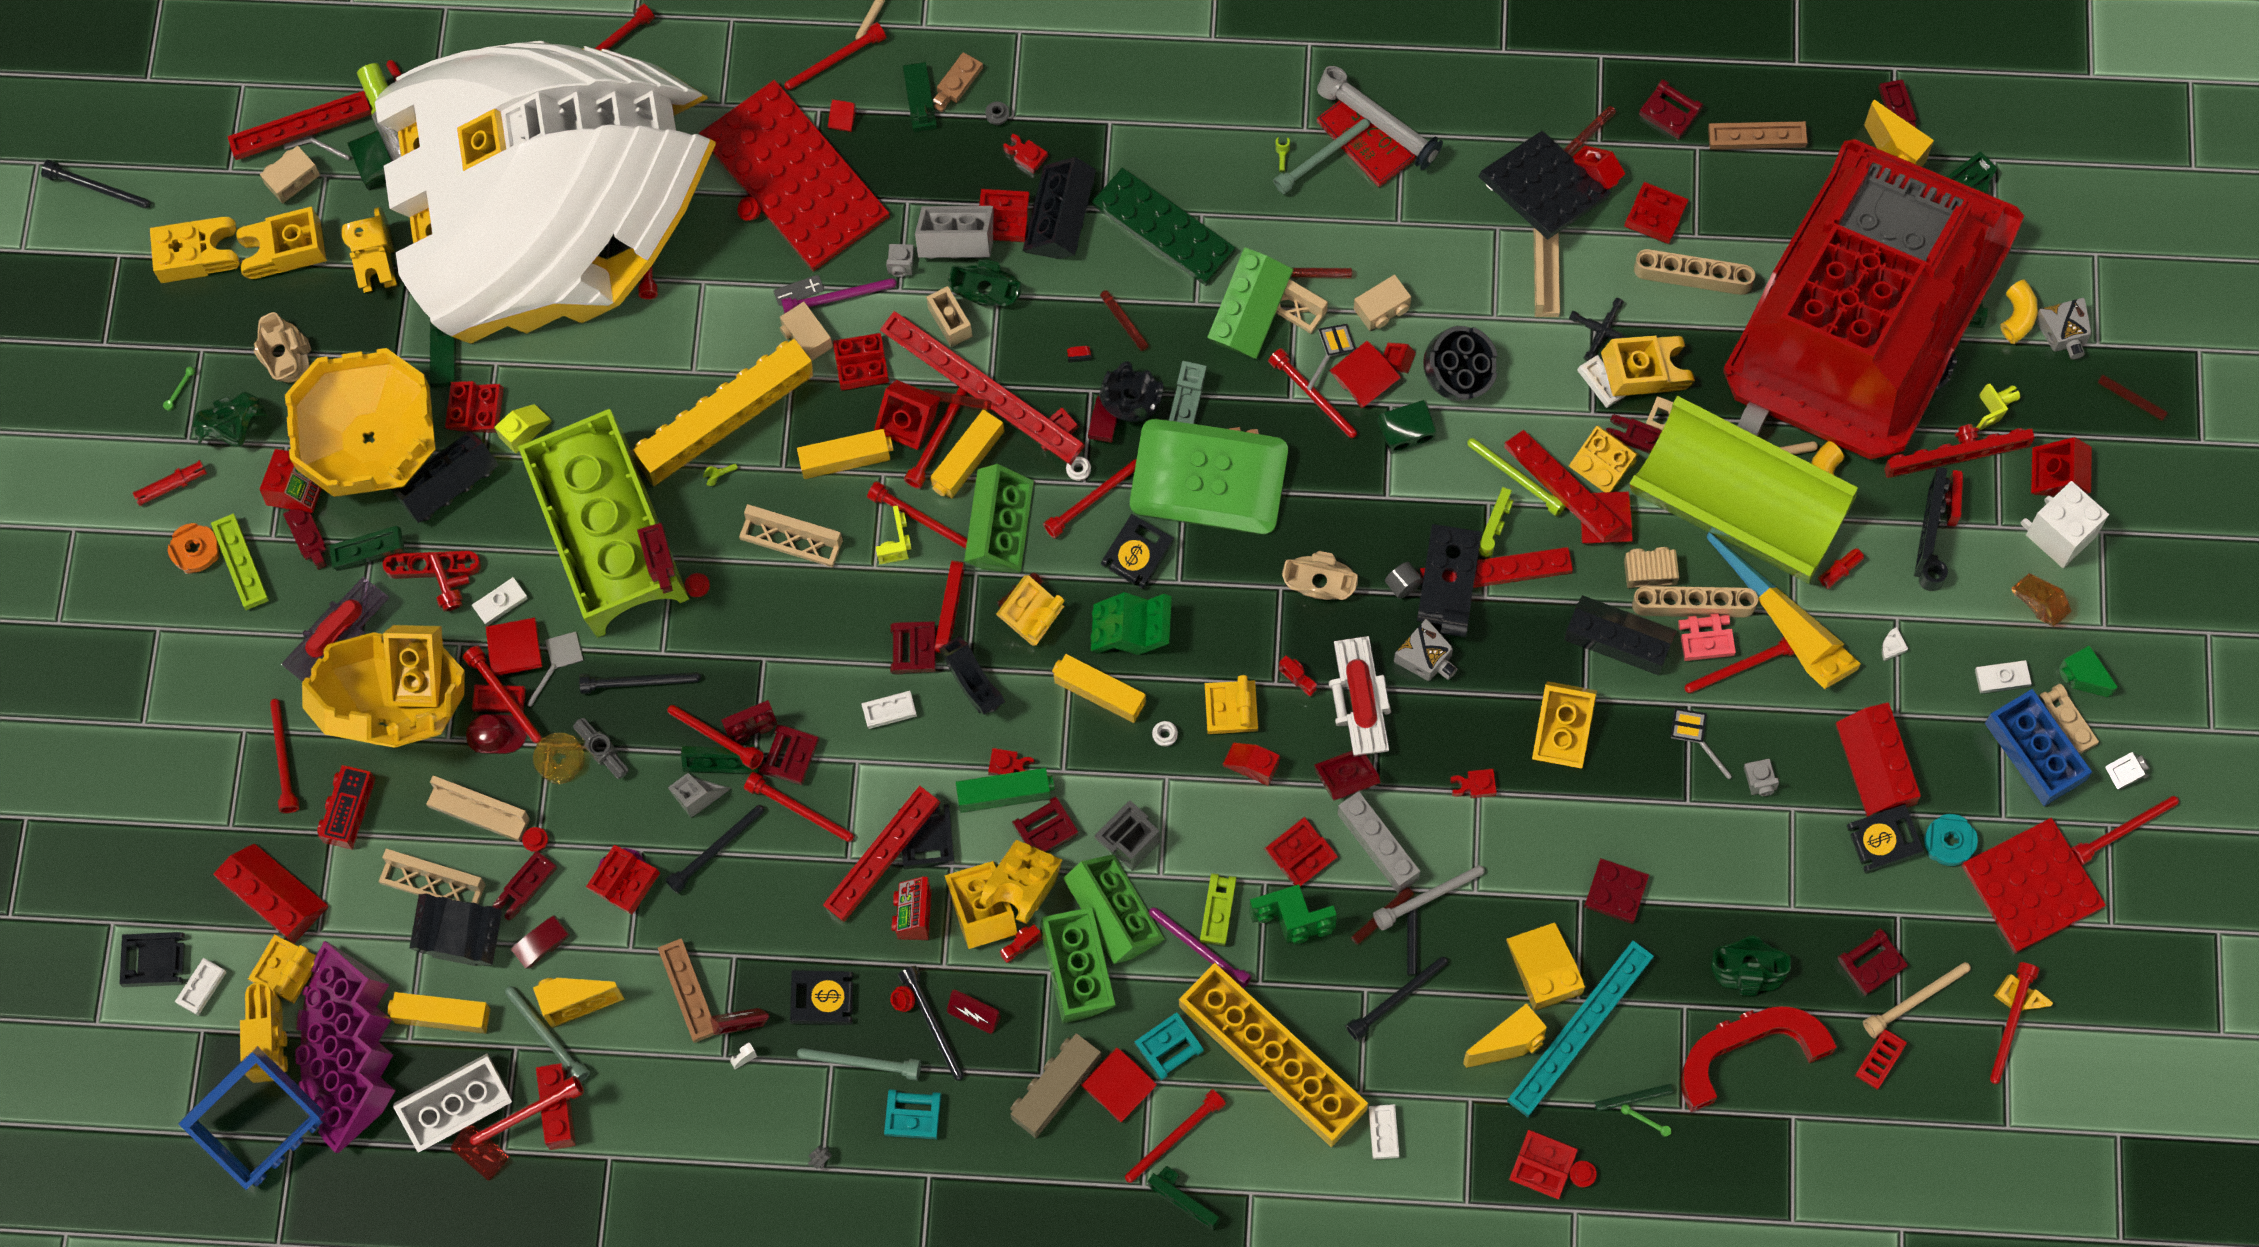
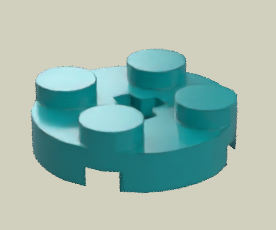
(1940, 850)

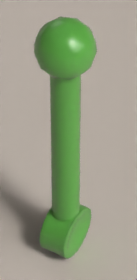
(168, 405)
(1665, 1130)

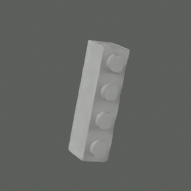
(1378, 842)

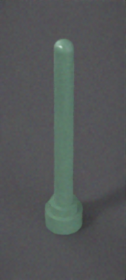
(1285, 181)
(573, 1068)
(910, 1068)

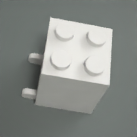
(2066, 524)

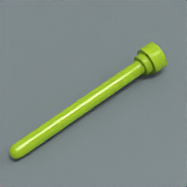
(1554, 505)

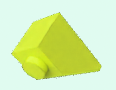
(521, 426)

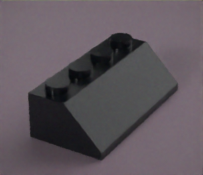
(1059, 209)
(446, 476)
(1620, 635)

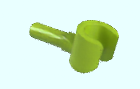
(1282, 150)
(714, 473)

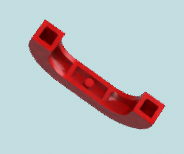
(1752, 1026)

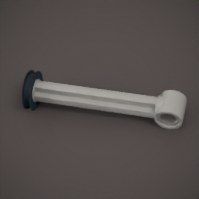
(1334, 86)

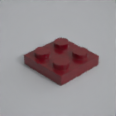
(750, 722)
(1346, 774)
(1616, 891)

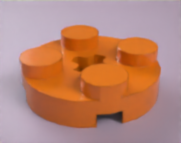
(203, 557)

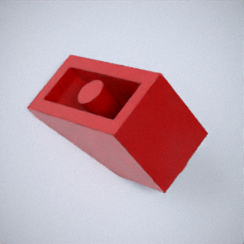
(1600, 165)
(1252, 762)

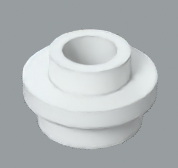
(1079, 462)
(1165, 726)

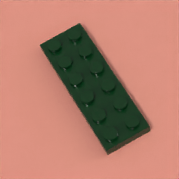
(1163, 226)

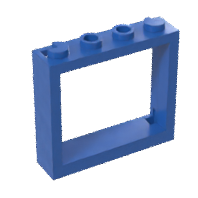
(220, 1152)

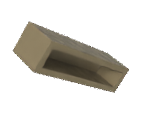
(1055, 1085)

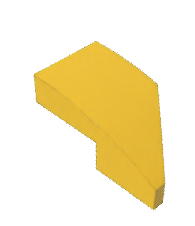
(2033, 998)

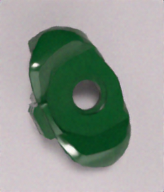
(965, 283)
(228, 418)
(1750, 977)

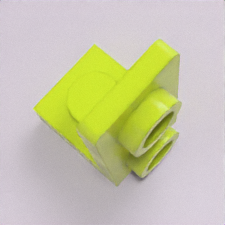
(892, 551)

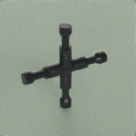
(1603, 330)

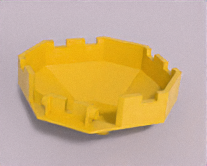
(354, 397)
(351, 697)

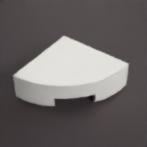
(1893, 645)
(746, 1055)

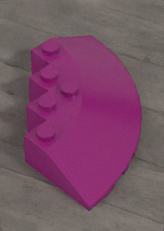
(342, 1045)

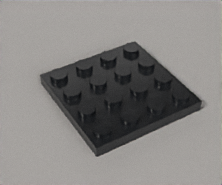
(1544, 185)

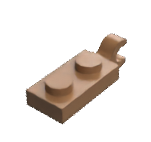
(957, 81)

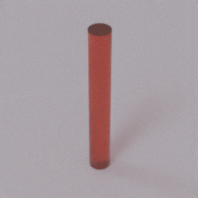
(1590, 130)
(1322, 272)
(1124, 320)
(2132, 397)
(961, 399)
(1371, 925)

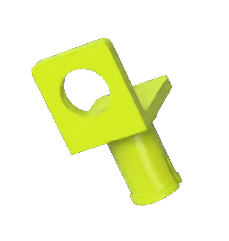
(1996, 403)

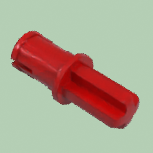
(1841, 568)

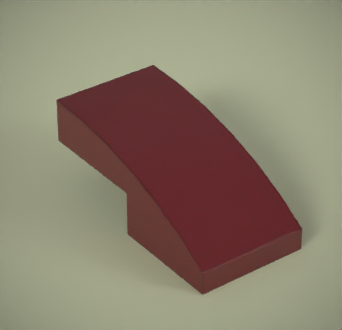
(1102, 423)
(540, 941)

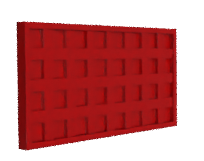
(794, 175)

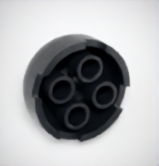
(1460, 363)

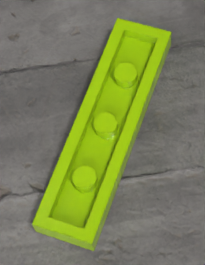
(239, 561)

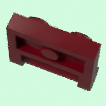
(1667, 115)
(921, 647)
(797, 757)
(1051, 833)
(1876, 970)

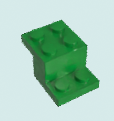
(1131, 623)
(1293, 914)

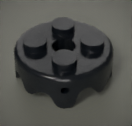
(1128, 381)

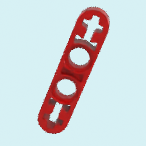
(427, 572)
(950, 604)

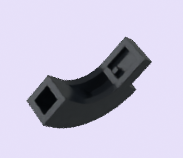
(970, 676)

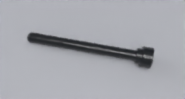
(52, 170)
(590, 683)
(679, 879)
(911, 979)
(1359, 1027)

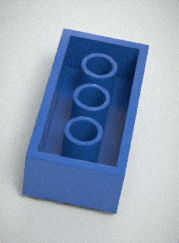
(2023, 728)

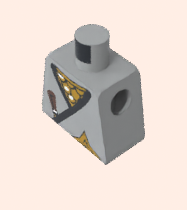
(2066, 326)
(1426, 653)

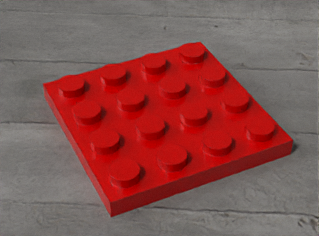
(2033, 885)

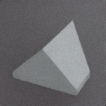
(696, 793)

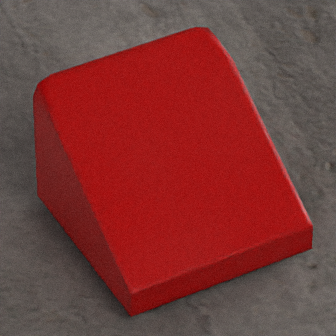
(842, 115)
(1399, 356)

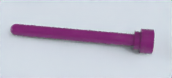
(789, 303)
(1239, 976)

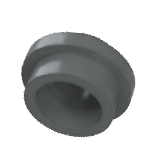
(997, 119)
(819, 1156)

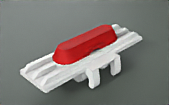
(1366, 693)

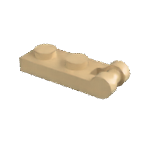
(2069, 719)

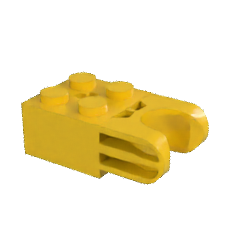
(284, 243)
(190, 249)
(1644, 365)
(1022, 879)
(263, 1029)

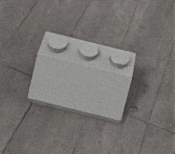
(954, 231)

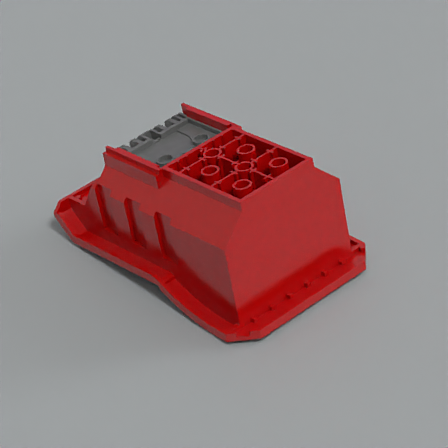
(1871, 301)

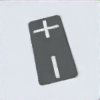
(799, 289)

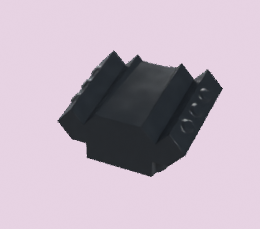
(455, 930)

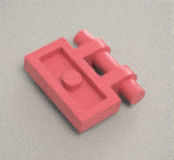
(1706, 644)

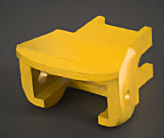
(371, 250)

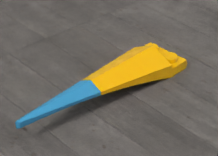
(1812, 643)

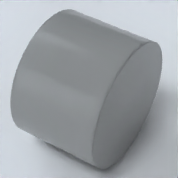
(1753, 418)

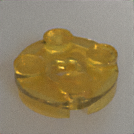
(569, 766)

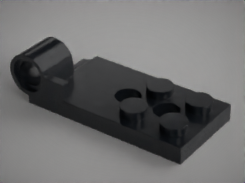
(1934, 509)
(1444, 601)

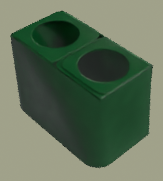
(370, 157)
(1407, 426)

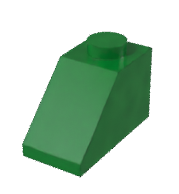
(2087, 673)

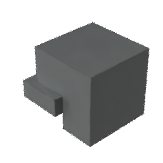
(1129, 835)

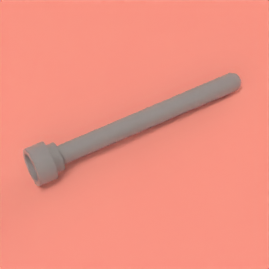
(1386, 917)

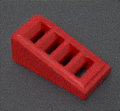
(1892, 1040)

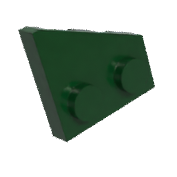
(1975, 172)

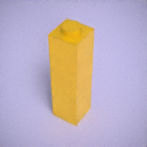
(844, 453)
(967, 454)
(1099, 688)
(439, 1012)

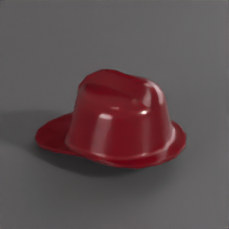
(495, 734)

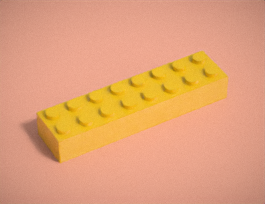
(723, 411)
(1273, 1055)

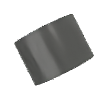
(1403, 580)

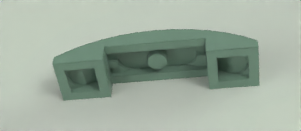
(1188, 392)

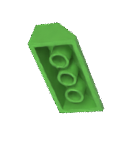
(1250, 303)
(999, 519)
(1118, 911)
(1076, 964)

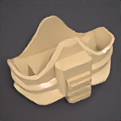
(275, 332)
(1300, 573)

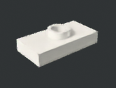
(1596, 377)
(499, 601)
(2003, 677)
(889, 709)
(200, 986)
(1383, 1132)

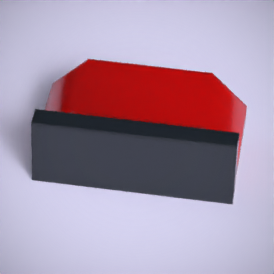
(1079, 354)

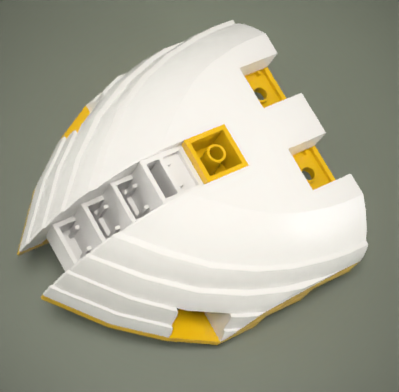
(526, 171)

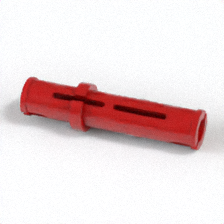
(179, 478)

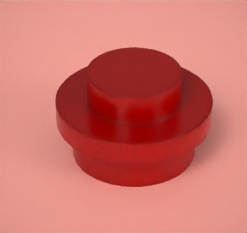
(749, 209)
(1967, 432)
(697, 585)
(535, 839)
(902, 998)
(1583, 1174)

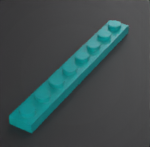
(1580, 1029)

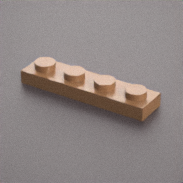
(1757, 135)
(687, 989)

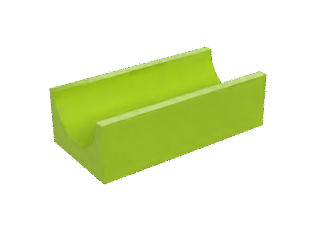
(1744, 490)
(593, 513)

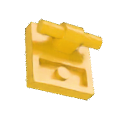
(1603, 459)
(1030, 610)
(1231, 706)
(284, 968)

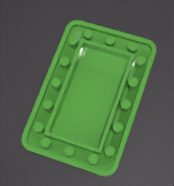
(1209, 476)

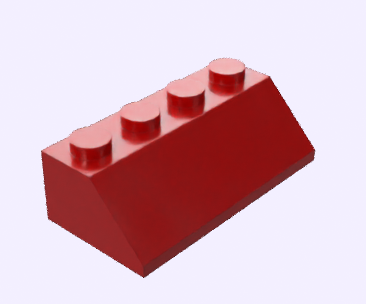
(1878, 759)
(271, 891)

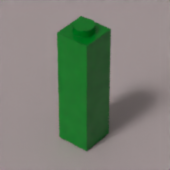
(1004, 790)

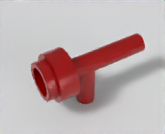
(449, 598)

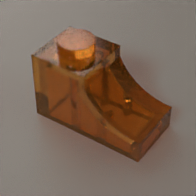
(2043, 599)

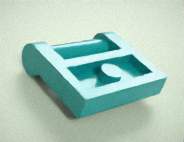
(1163, 1039)
(912, 1122)

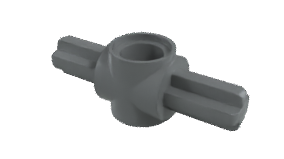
(594, 739)

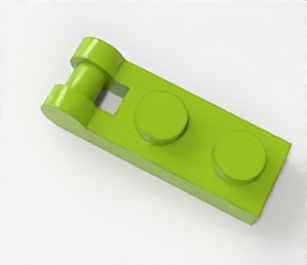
(1495, 525)
(1218, 910)

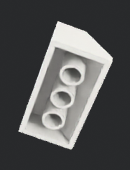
(452, 1102)

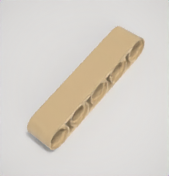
(1704, 266)
(1684, 608)

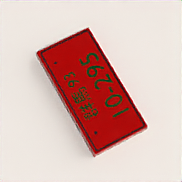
(1372, 149)

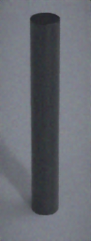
(1412, 931)

